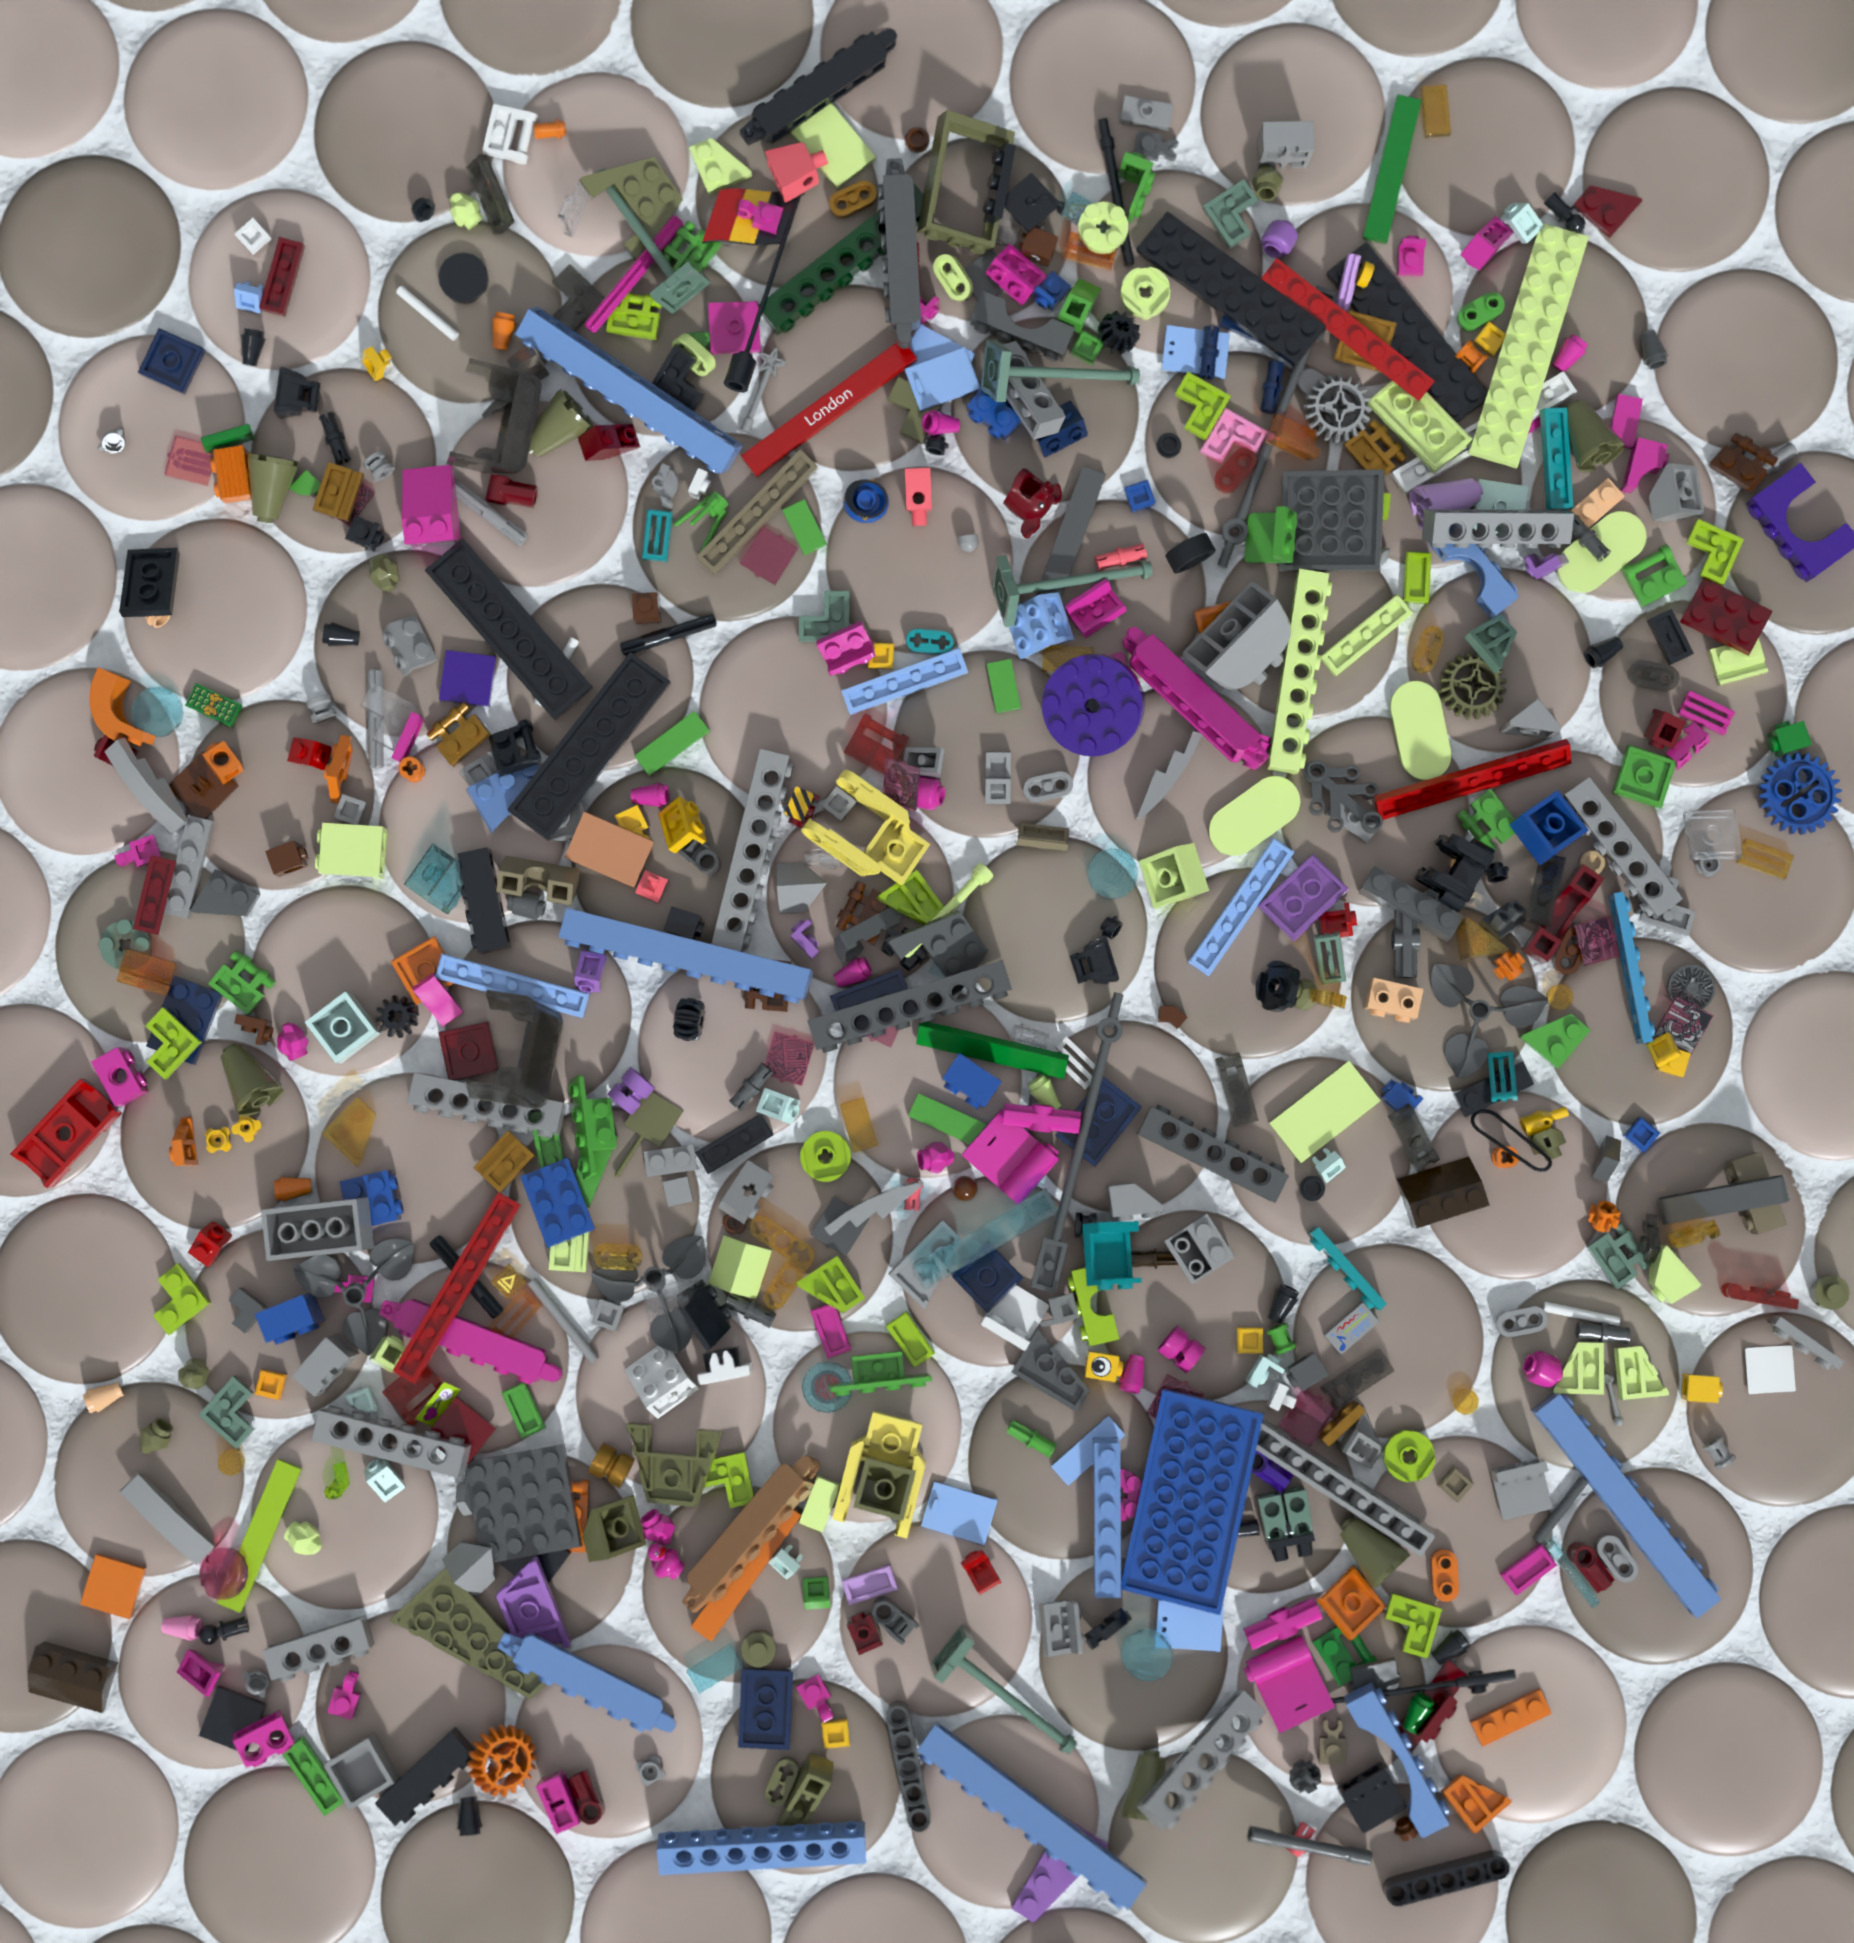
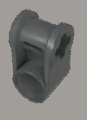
(696, 852)
(897, 1622)

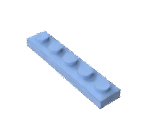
(904, 681)

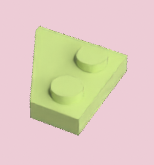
(717, 166)
(1583, 1370)

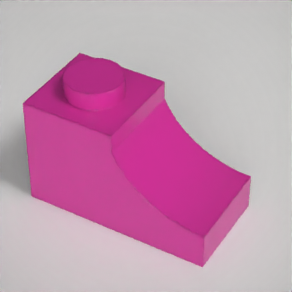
(1486, 243)
(1644, 459)

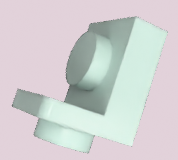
(1522, 221)
(778, 1106)
(1259, 1373)
(383, 1479)

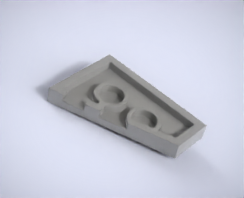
(903, 1274)

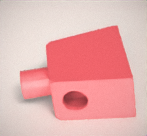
(794, 169)
(918, 482)

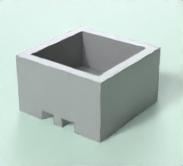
(1285, 144)
(325, 1365)
(361, 1771)

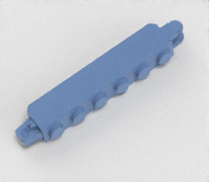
(588, 1681)

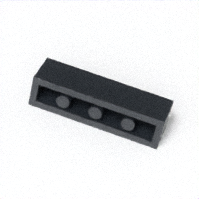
(484, 901)
(425, 1776)

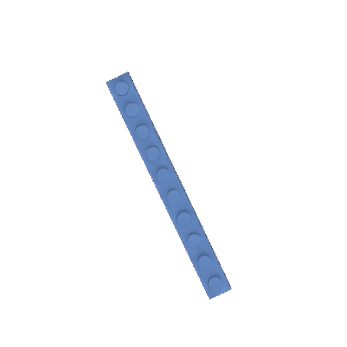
(629, 390)
(685, 954)
(1626, 1505)
(1032, 1816)

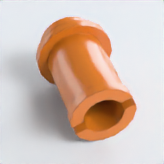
(550, 129)

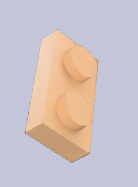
(1598, 502)

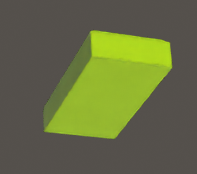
(1417, 577)
(910, 1339)

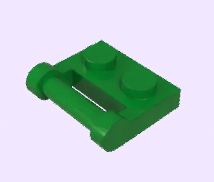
(1337, 1656)

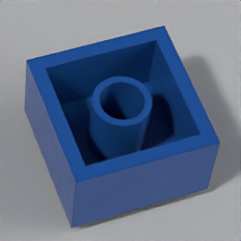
(1548, 827)
(970, 1081)
(292, 1316)

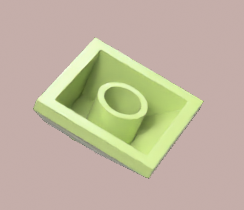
(1670, 1277)

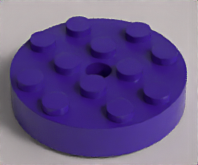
(1119, 701)

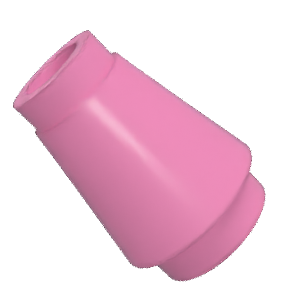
(183, 1627)

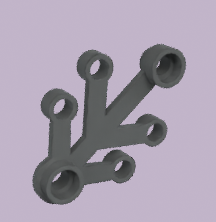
(1340, 793)

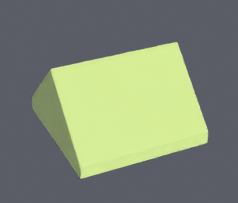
(739, 1267)

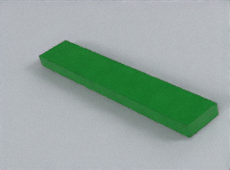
(1391, 169)
(992, 1049)

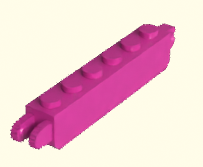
(1193, 698)
(478, 1343)

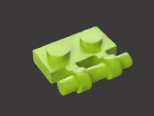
(635, 322)

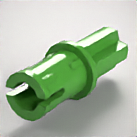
(1031, 1438)

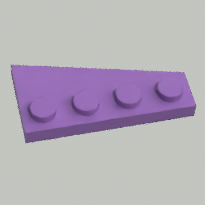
(1046, 1883)

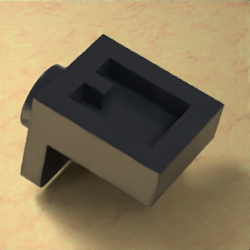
(365, 533)

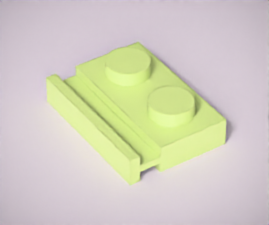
(1733, 665)
(570, 1255)

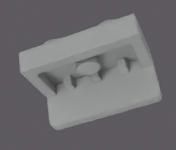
(408, 644)
(1061, 1627)

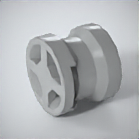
(379, 466)
(320, 708)

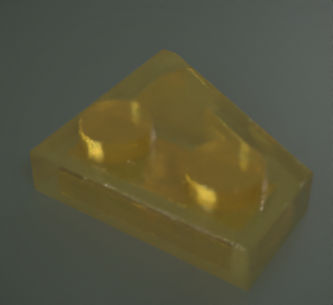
(351, 1130)

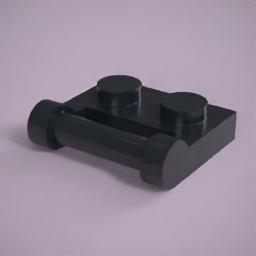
(507, 752)

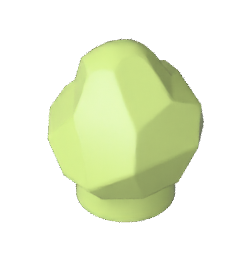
(465, 210)
(303, 1538)

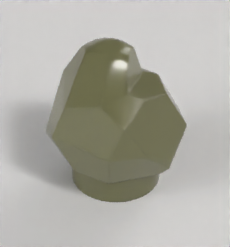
(1267, 183)
(384, 572)
(1305, 994)
(193, 1374)
(155, 1436)

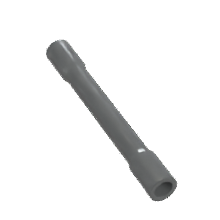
(1270, 1837)

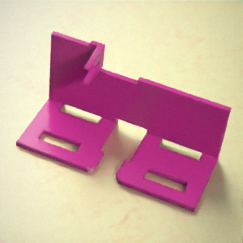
(1694, 736)

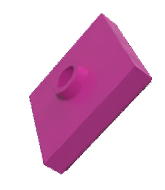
(731, 327)

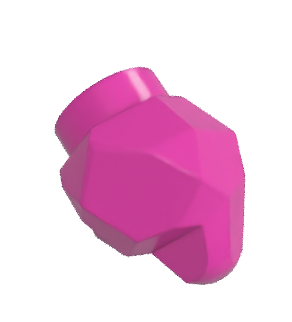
(292, 1041)
(935, 1157)
(657, 1527)

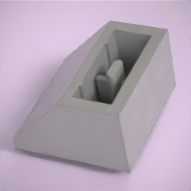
(1129, 1200)
(1199, 1248)

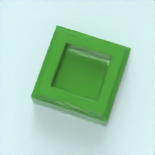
(1087, 347)

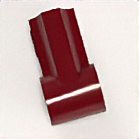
(504, 490)
(1590, 1567)
(585, 1794)

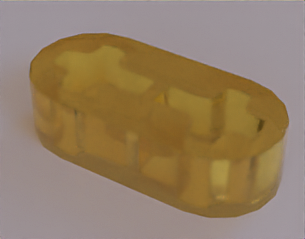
(1433, 652)
(1328, 999)
(617, 1262)

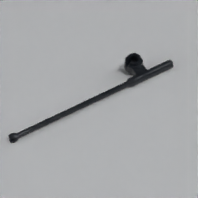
(1475, 1681)

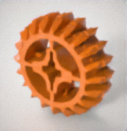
(514, 1740)

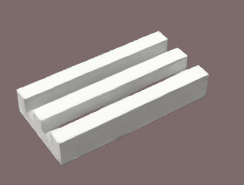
(1060, 1047)

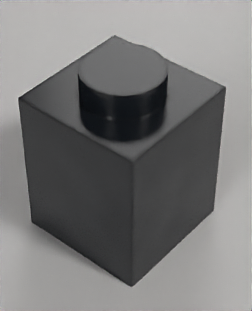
(684, 923)

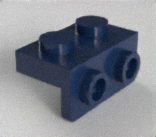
(1071, 431)

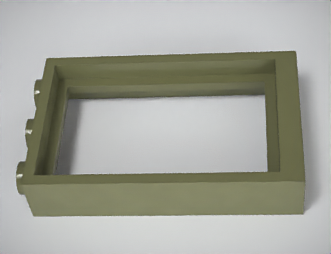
(970, 128)

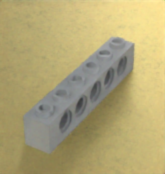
(1438, 521)
(1667, 895)
(424, 1086)
(329, 1433)
(1154, 1803)

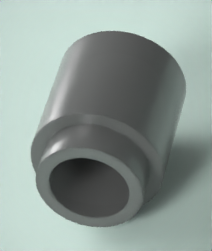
(528, 905)

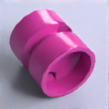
(1181, 1349)

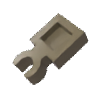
(1332, 1747)

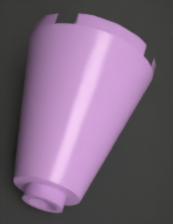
(1445, 495)

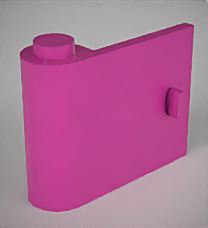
(1012, 1159)
(1289, 1684)

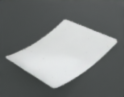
(1770, 1369)

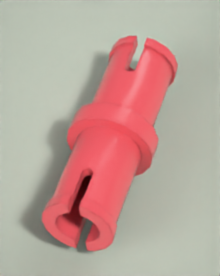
(1120, 557)

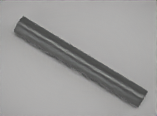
(1560, 1510)

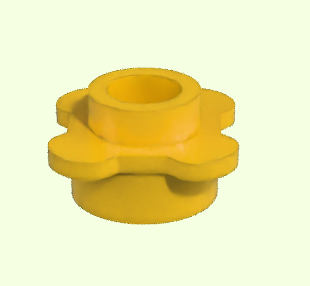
(212, 1135)
(248, 1135)

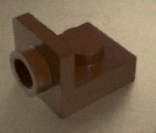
(251, 1024)

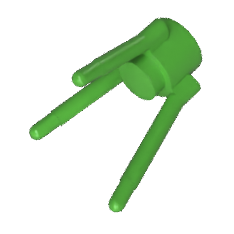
(711, 505)

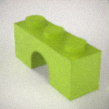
(1096, 1327)

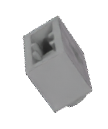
(751, 1178)

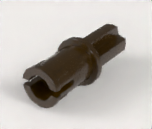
(1152, 1258)

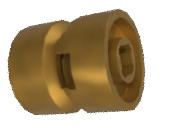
(612, 1465)

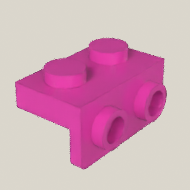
(1094, 608)

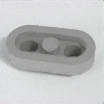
(1047, 787)
(1520, 1321)
(1615, 1557)

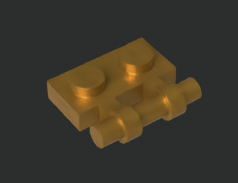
(1368, 453)
(463, 739)

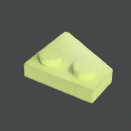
(1636, 1375)

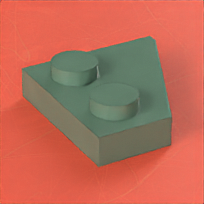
(1492, 641)

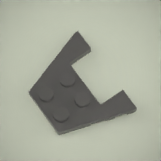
(949, 944)

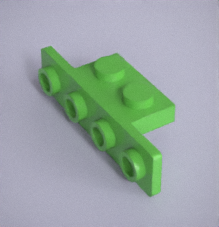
(593, 1126)
(878, 1370)

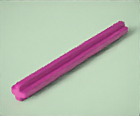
(632, 276)

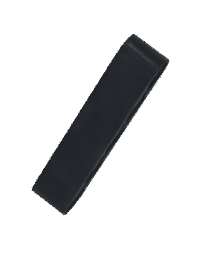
(1458, 1880)

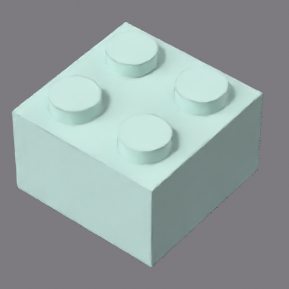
(343, 1027)

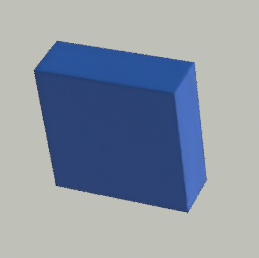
(1139, 496)
(1641, 1134)

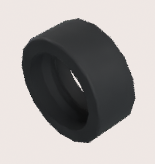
(1190, 553)

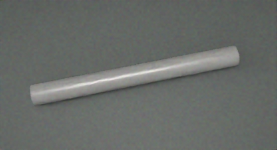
(564, 1322)

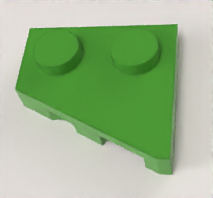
(1556, 1039)

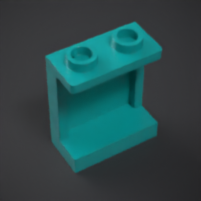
(1109, 1254)

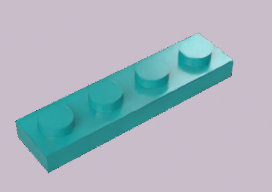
(1556, 458)
(1339, 1261)

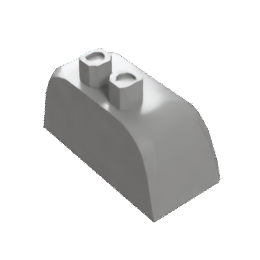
(1242, 640)

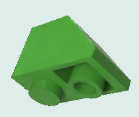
(1079, 304)

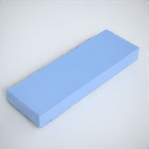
(1080, 1455)

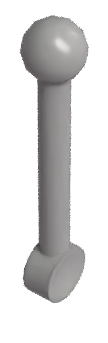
(1608, 1379)

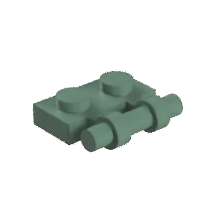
(1612, 1260)

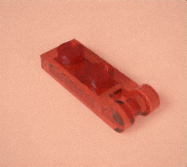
(1758, 1295)

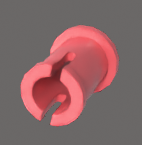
(913, 1201)
(1298, 1833)

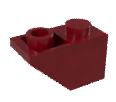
(608, 441)

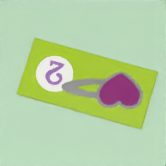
(438, 1404)

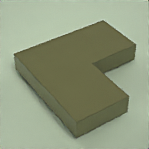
(903, 397)

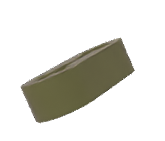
(786, 1784)

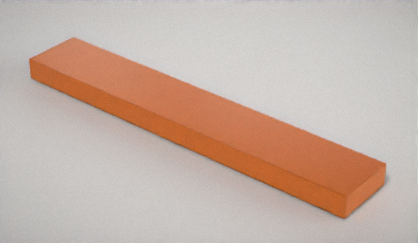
(716, 1613)

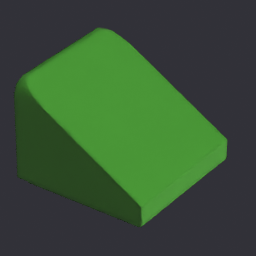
(816, 1593)

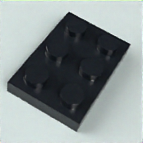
(149, 582)

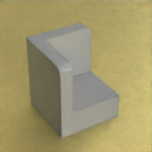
(1062, 1309)

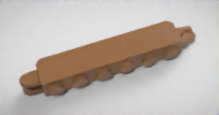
(749, 1532)

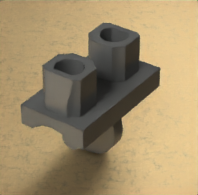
(1504, 920)

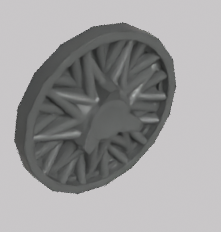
(1692, 984)

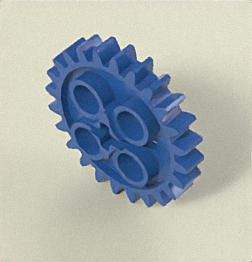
(1787, 775)

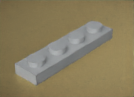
(189, 866)

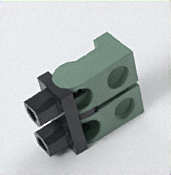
(1288, 1530)

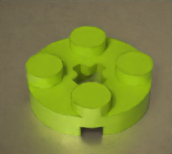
(817, 1168)
(1423, 1453)

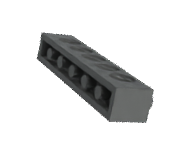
(1268, 1189)

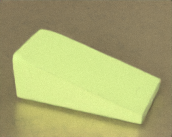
(820, 1503)

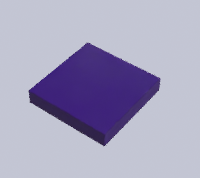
(468, 678)

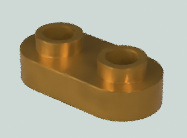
(852, 199)

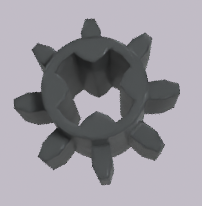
(1305, 1776)

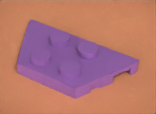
(531, 1605)

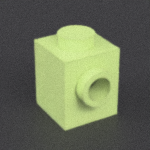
(388, 1352)

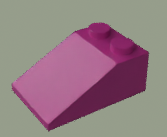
(429, 506)

